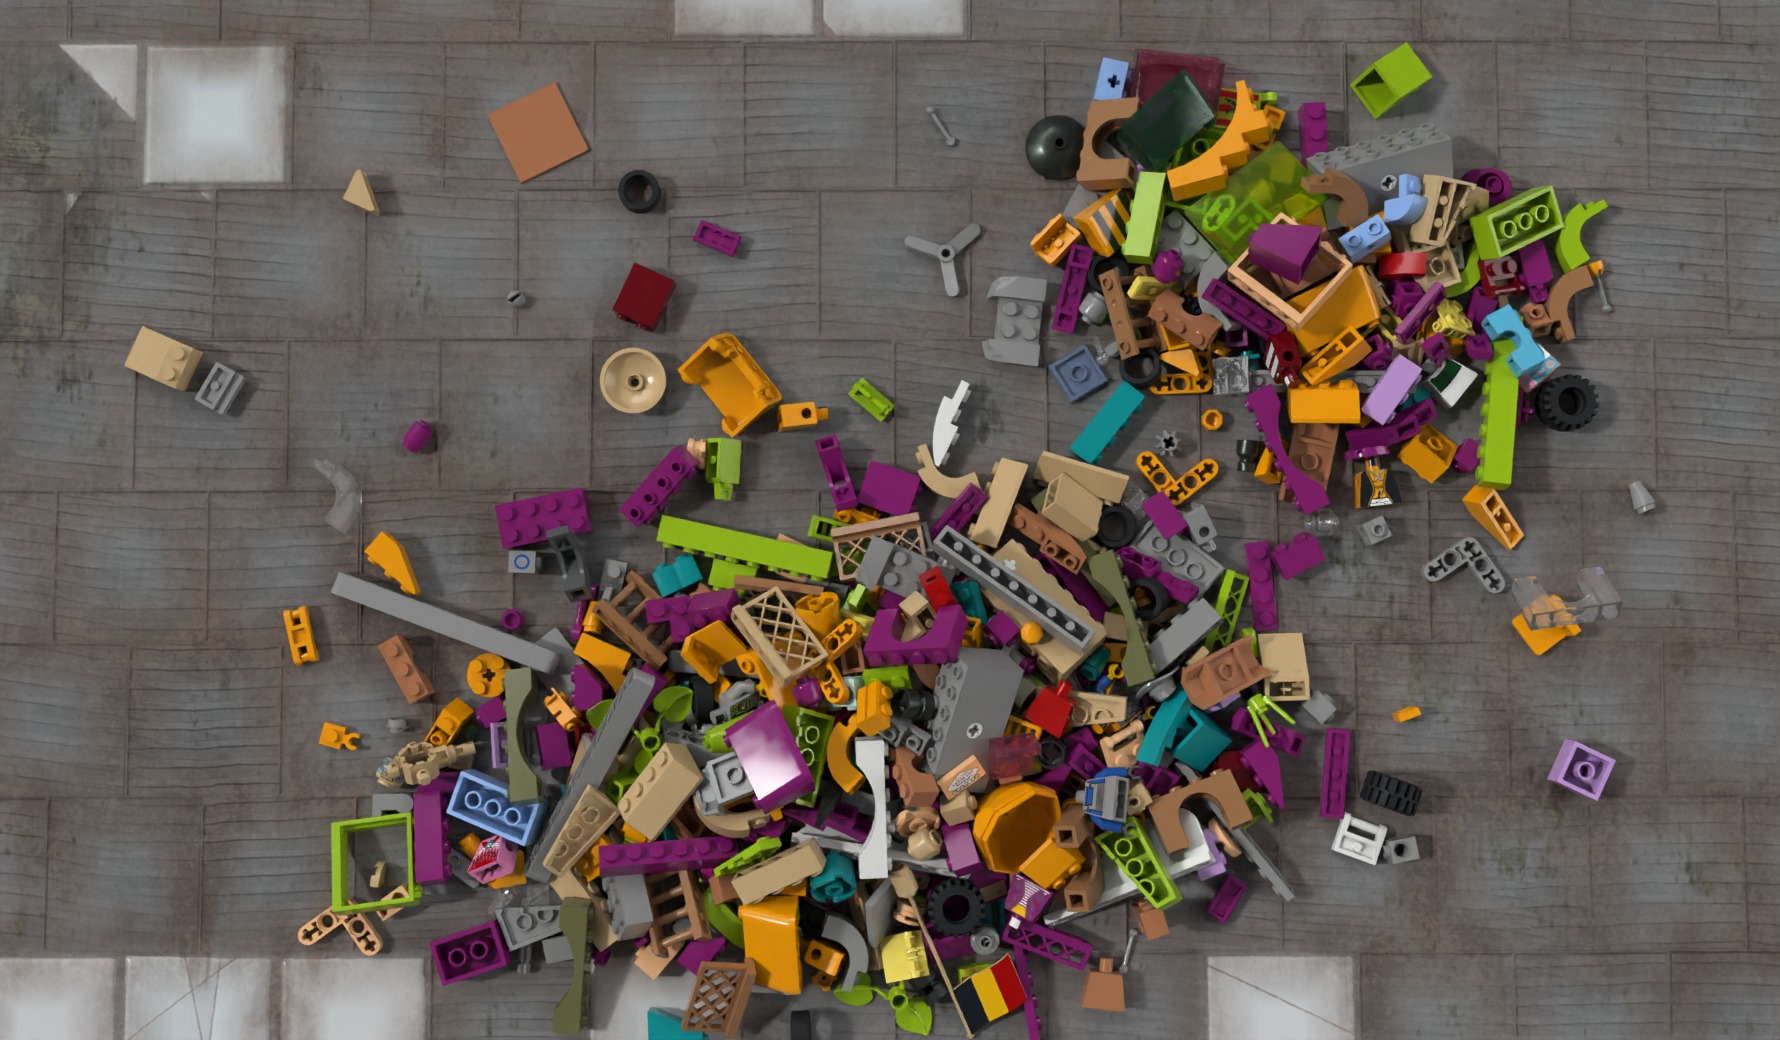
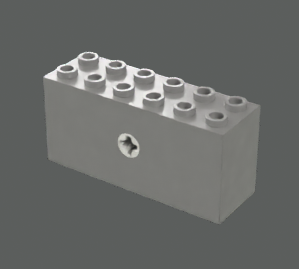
(1379, 162)
(970, 708)

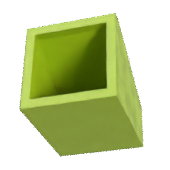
(1390, 80)

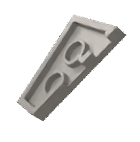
(528, 923)

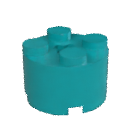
(836, 880)

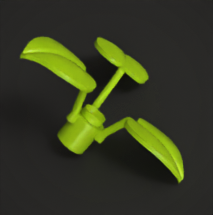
(672, 703)
(910, 1014)

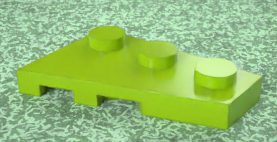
(757, 852)

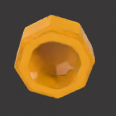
(1212, 420)
(1031, 633)

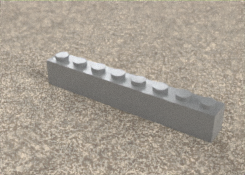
(1013, 590)

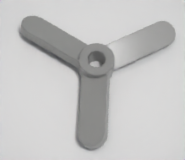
(947, 263)

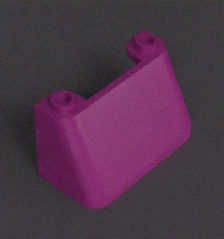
(770, 758)

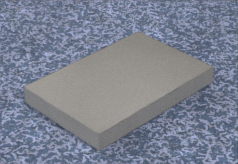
(879, 912)

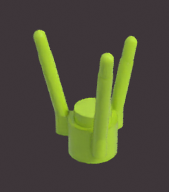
(1257, 707)

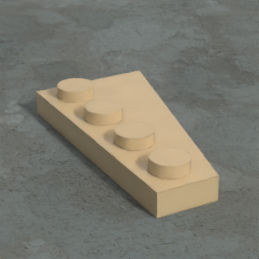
(1095, 707)
(584, 826)

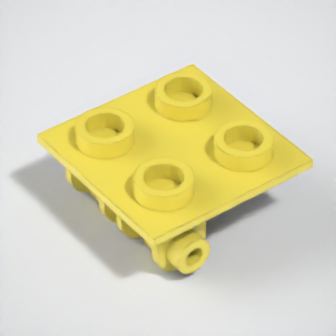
(1452, 320)
(904, 956)

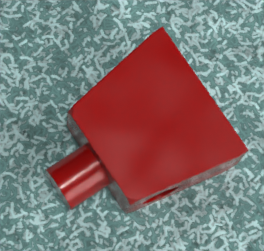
(937, 589)
(1052, 708)

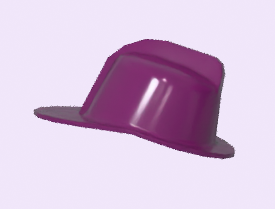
(1493, 180)

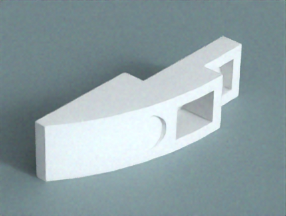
(944, 431)

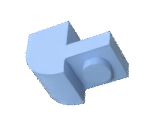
(1409, 205)

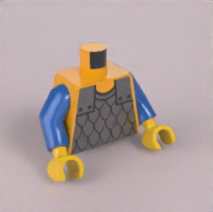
(1107, 685)

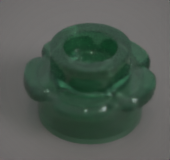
(471, 732)

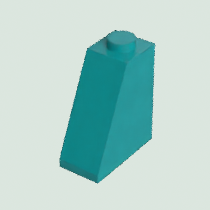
(668, 1027)

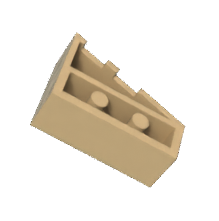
(1445, 200)

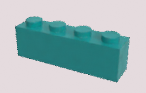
(1106, 423)

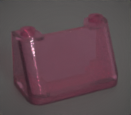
(1156, 68)

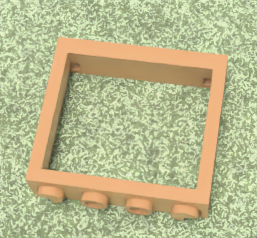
(1274, 303)

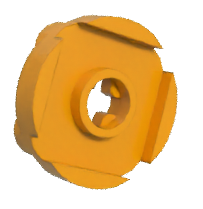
(477, 669)

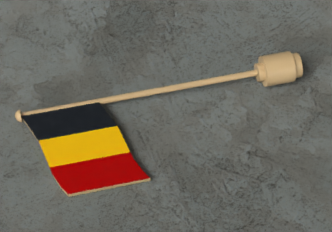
(981, 995)

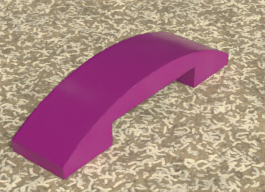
(1072, 288)

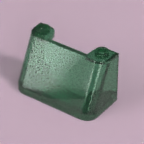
(1167, 122)

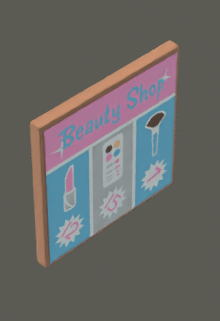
(1534, 378)

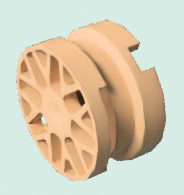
(698, 450)
(905, 911)

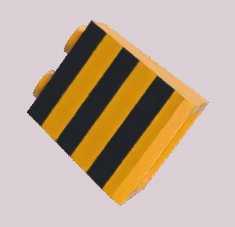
(1105, 222)

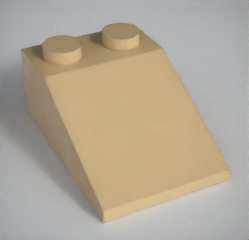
(163, 359)

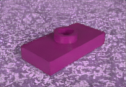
(717, 238)
(1225, 898)

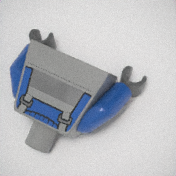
(1107, 798)

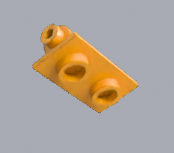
(854, 516)
(569, 716)

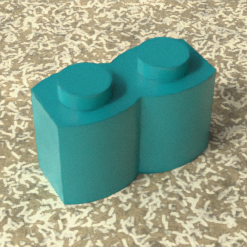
(677, 575)

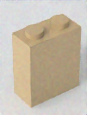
(1072, 507)

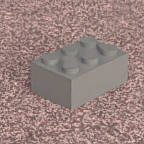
(1194, 250)
(628, 905)

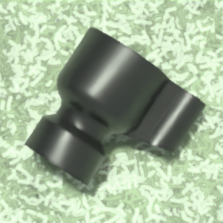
(1247, 451)

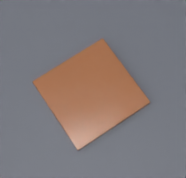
(538, 132)

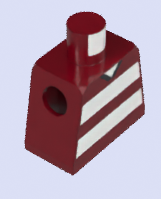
(1283, 359)

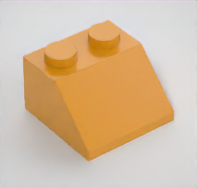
(1428, 453)
(1052, 865)

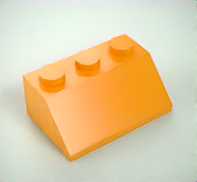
(1324, 402)

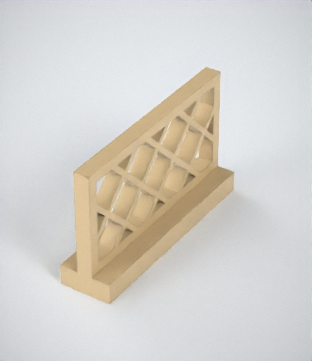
(760, 641)

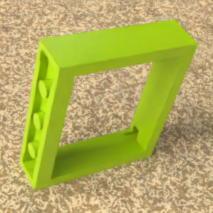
(340, 864)

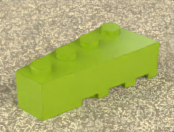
(811, 734)
(1141, 863)

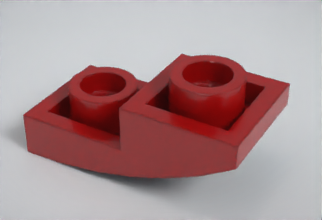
(1402, 264)

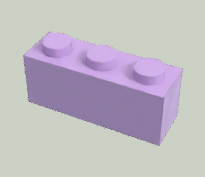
(1391, 390)

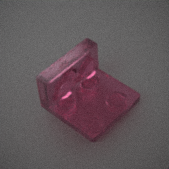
(1013, 755)

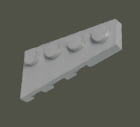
(1081, 198)

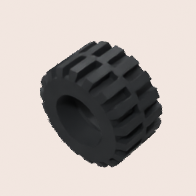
(1584, 403)
(1391, 793)
(961, 926)

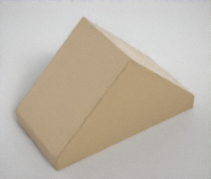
(360, 194)

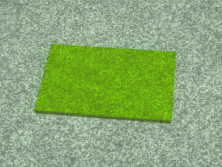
(1254, 198)

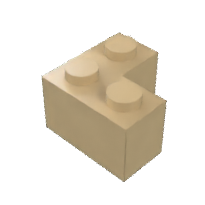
(920, 616)

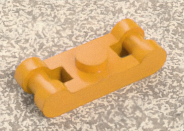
(300, 635)

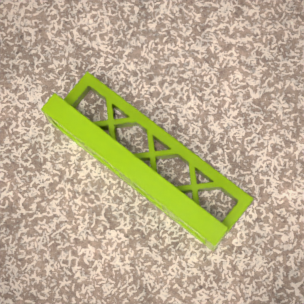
(1219, 604)

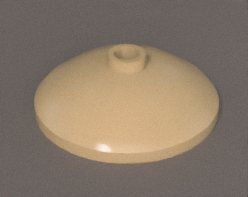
(620, 372)

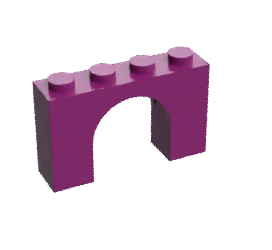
(937, 646)

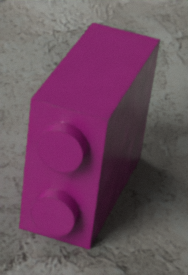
(889, 490)

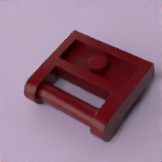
(1497, 270)

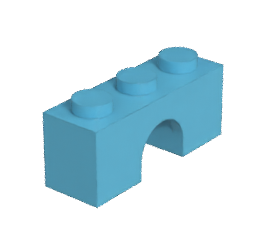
(1507, 324)

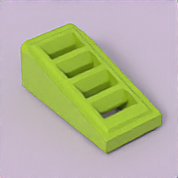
(815, 523)

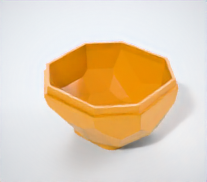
(1014, 824)

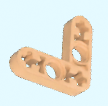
(338, 920)

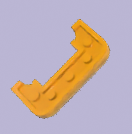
(1349, 305)
(731, 382)
(752, 664)
(773, 942)

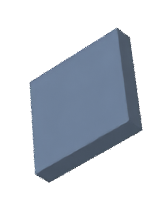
(1077, 373)

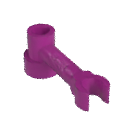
(579, 619)

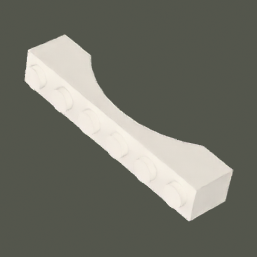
(873, 853)

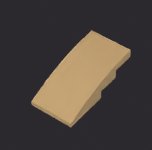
(1439, 261)

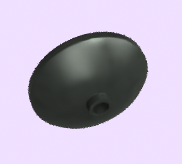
(1046, 156)

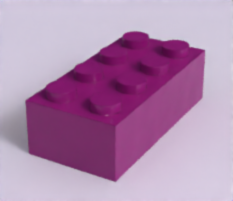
(527, 520)

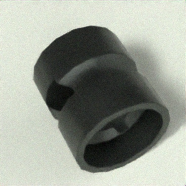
(913, 704)
(1053, 751)
(929, 994)

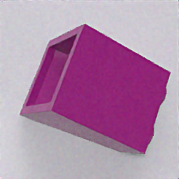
(1285, 249)

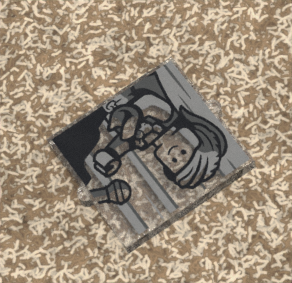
(1231, 375)

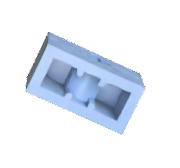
(1113, 71)
(1365, 238)

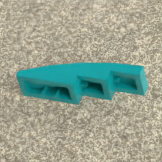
(1163, 728)

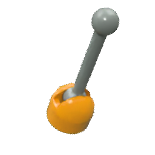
(1595, 270)

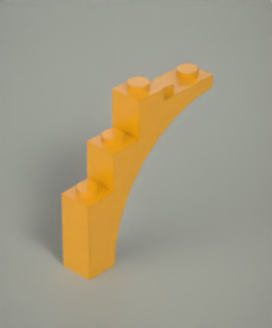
(1230, 151)
(612, 663)

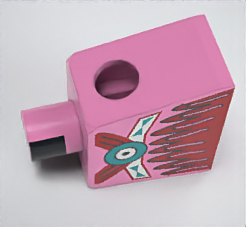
(493, 859)

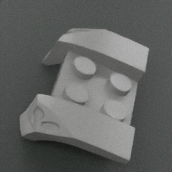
(1016, 320)
(896, 568)
(722, 784)

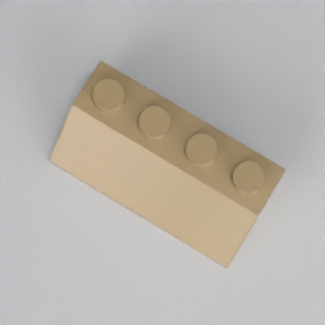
(1101, 482)
(997, 507)
(660, 790)

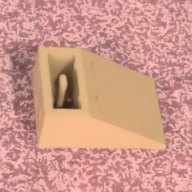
(1287, 662)

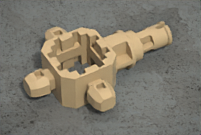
(421, 772)

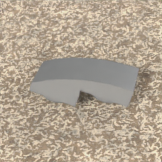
(907, 734)

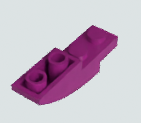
(1402, 426)
(1140, 565)
(842, 819)

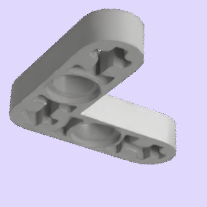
(1463, 557)

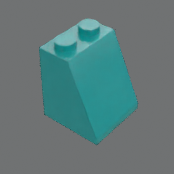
(1199, 740)

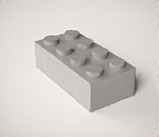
(1183, 634)

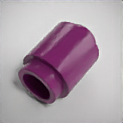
(417, 436)

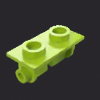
(871, 399)

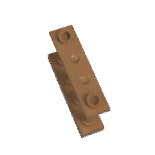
(1120, 318)
(623, 625)
(693, 908)

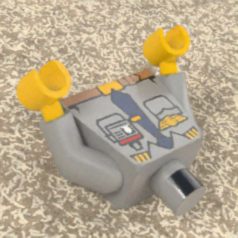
(738, 701)

